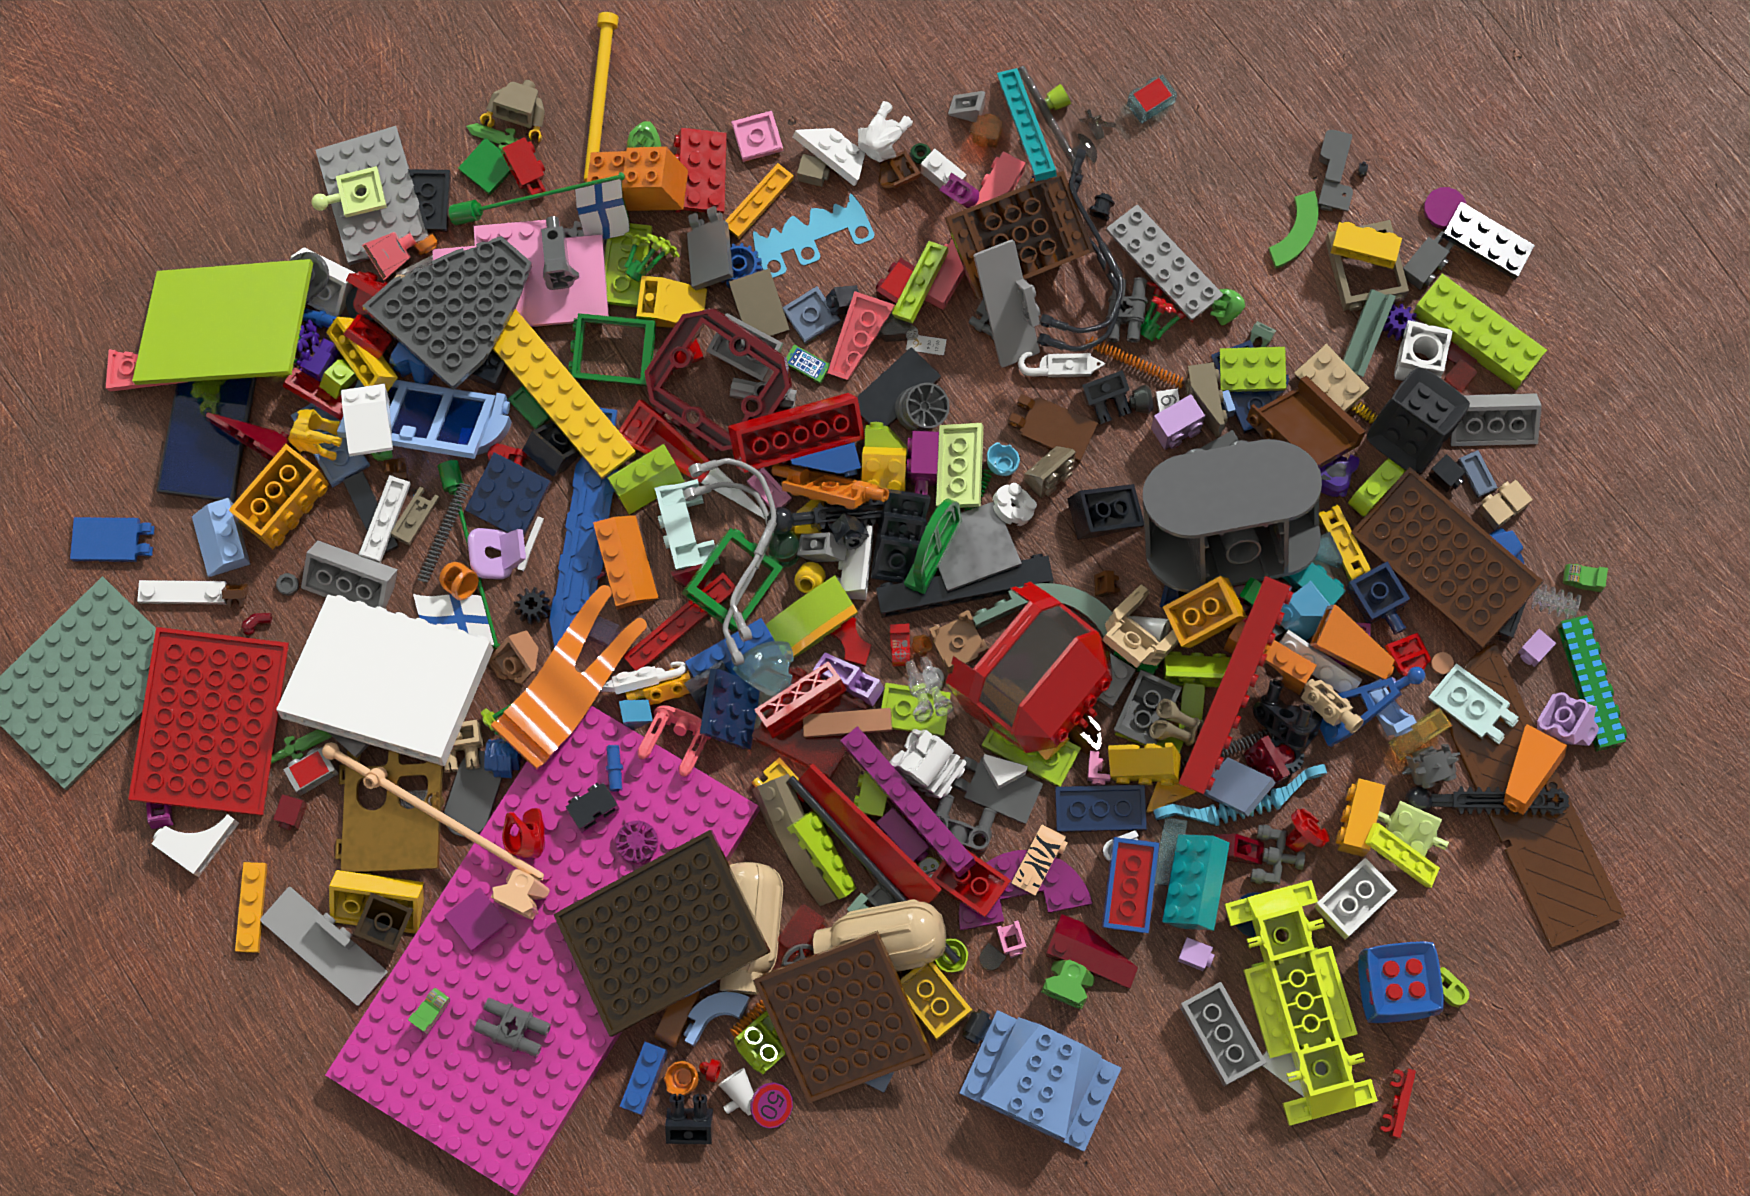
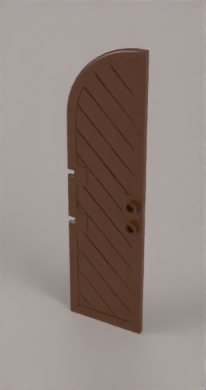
(1546, 851)

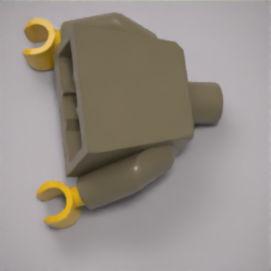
(517, 105)

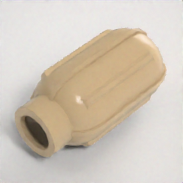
(764, 895)
(909, 930)

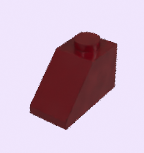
(1243, 849)

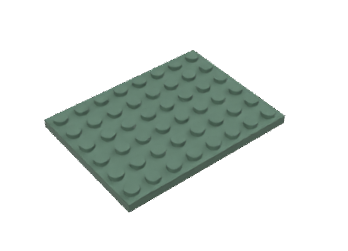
(79, 683)

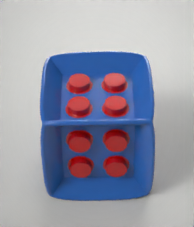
(1400, 982)

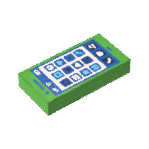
(807, 364)

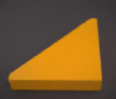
(1167, 795)

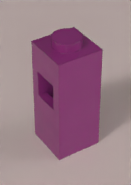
(903, 836)

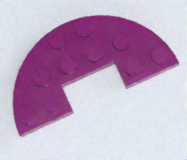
(1061, 889)

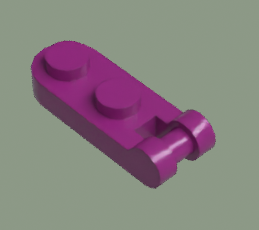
(960, 191)

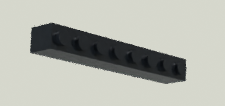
(899, 599)

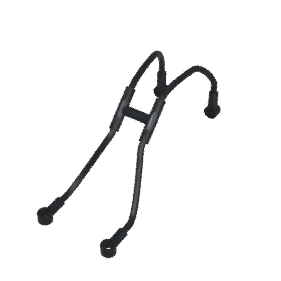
(1106, 262)

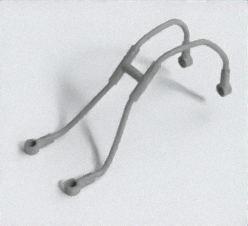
(691, 494)

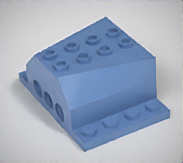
(1041, 1079)

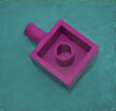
(923, 464)

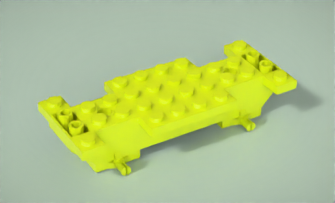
(1301, 1002)

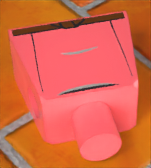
(389, 252)

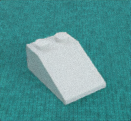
(367, 419)

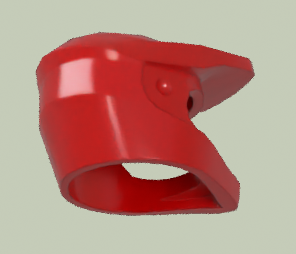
(530, 837)

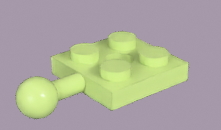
(348, 185)

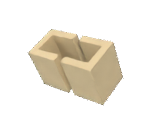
(1507, 503)

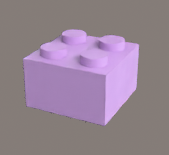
(1178, 422)

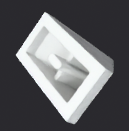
(1003, 771)

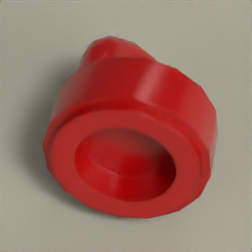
(713, 1071)

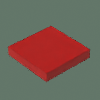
(368, 336)

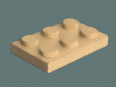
(1334, 378)

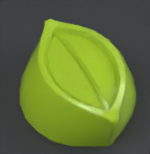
(960, 949)

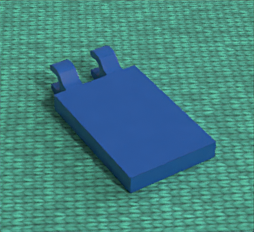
(109, 539)

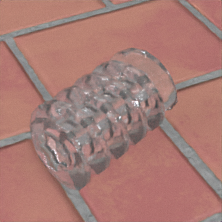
(1556, 601)

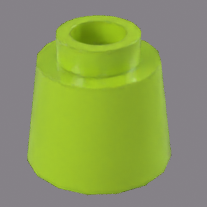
(1057, 98)

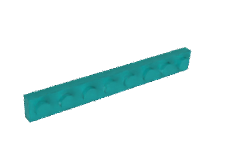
(1026, 125)

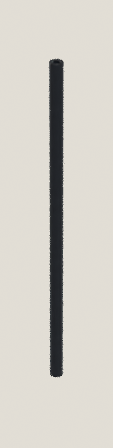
(857, 852)

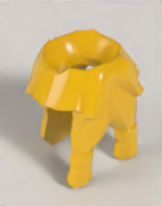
(307, 440)

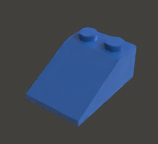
(835, 461)

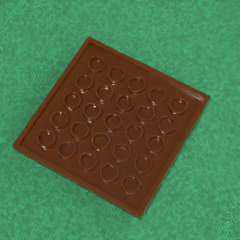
(843, 1017)

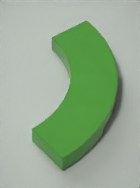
(1301, 232)

